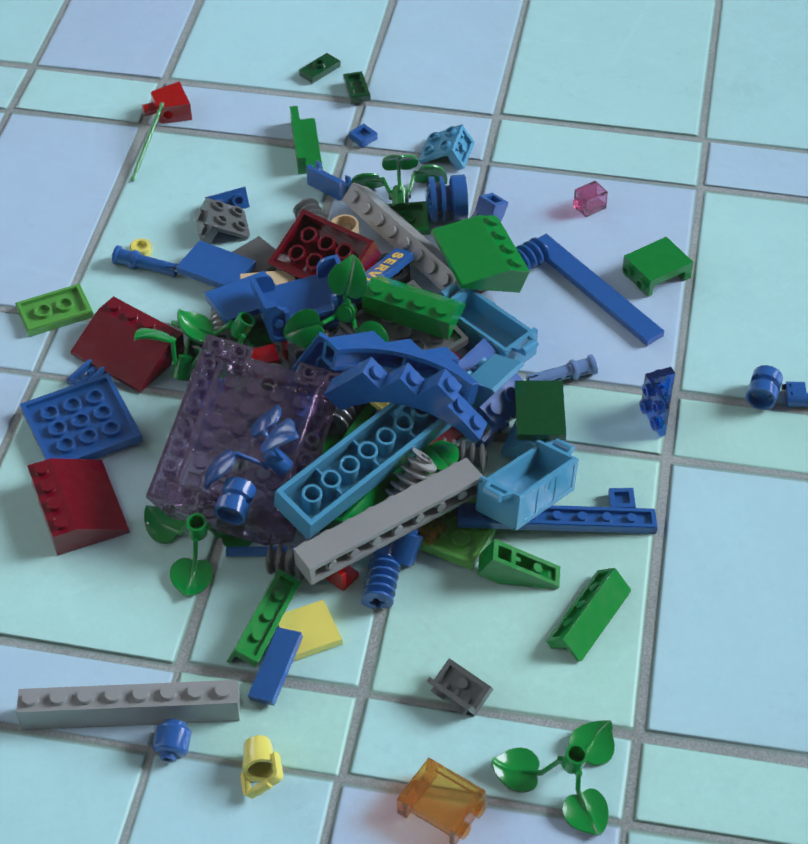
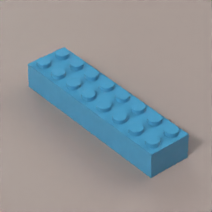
(355, 466)

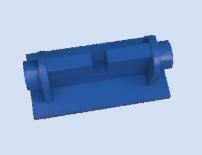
(234, 197)

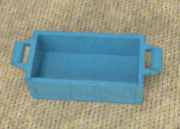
(486, 320)
(528, 484)

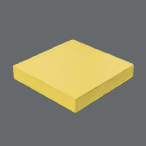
(316, 627)

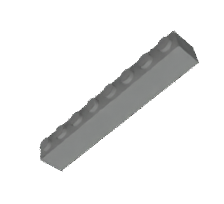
(400, 234)
(387, 521)
(128, 704)

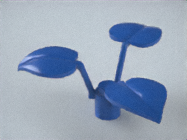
(273, 456)

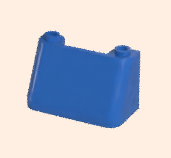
(283, 300)

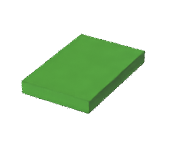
(54, 310)

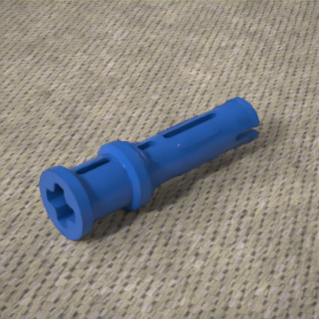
(135, 259)

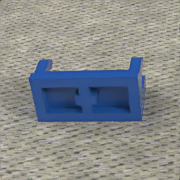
(326, 182)

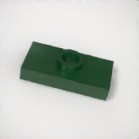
(319, 68)
(356, 87)

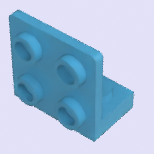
(453, 142)

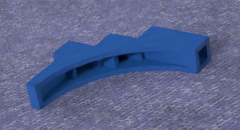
(349, 350)
(405, 386)

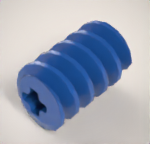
(534, 252)
(380, 581)

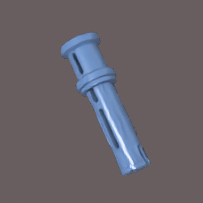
(572, 370)

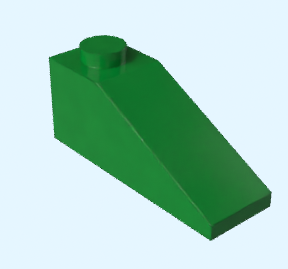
(516, 567)

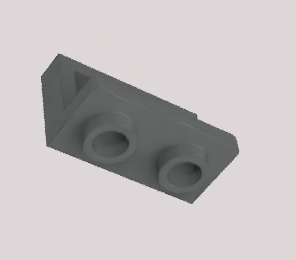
(461, 686)

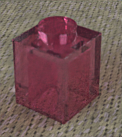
(590, 198)

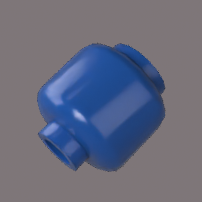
(172, 740)

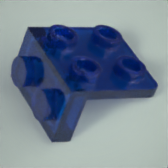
(657, 398)

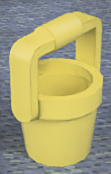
(260, 765)

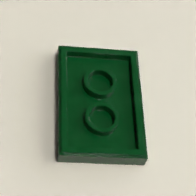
(540, 410)

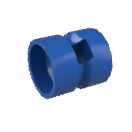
(764, 387)
(235, 501)

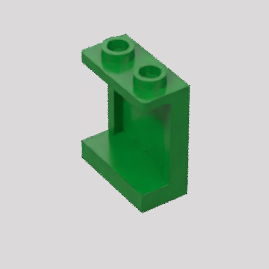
(656, 264)

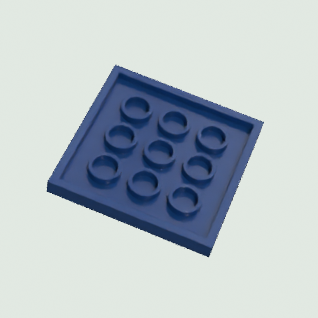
(81, 421)

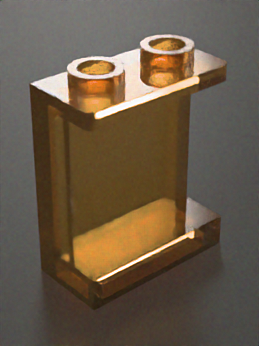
(442, 800)

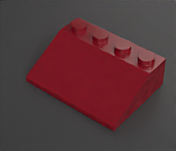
(316, 238)
(111, 344)
(77, 502)

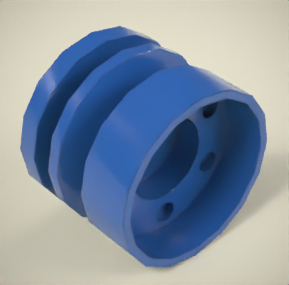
(447, 198)

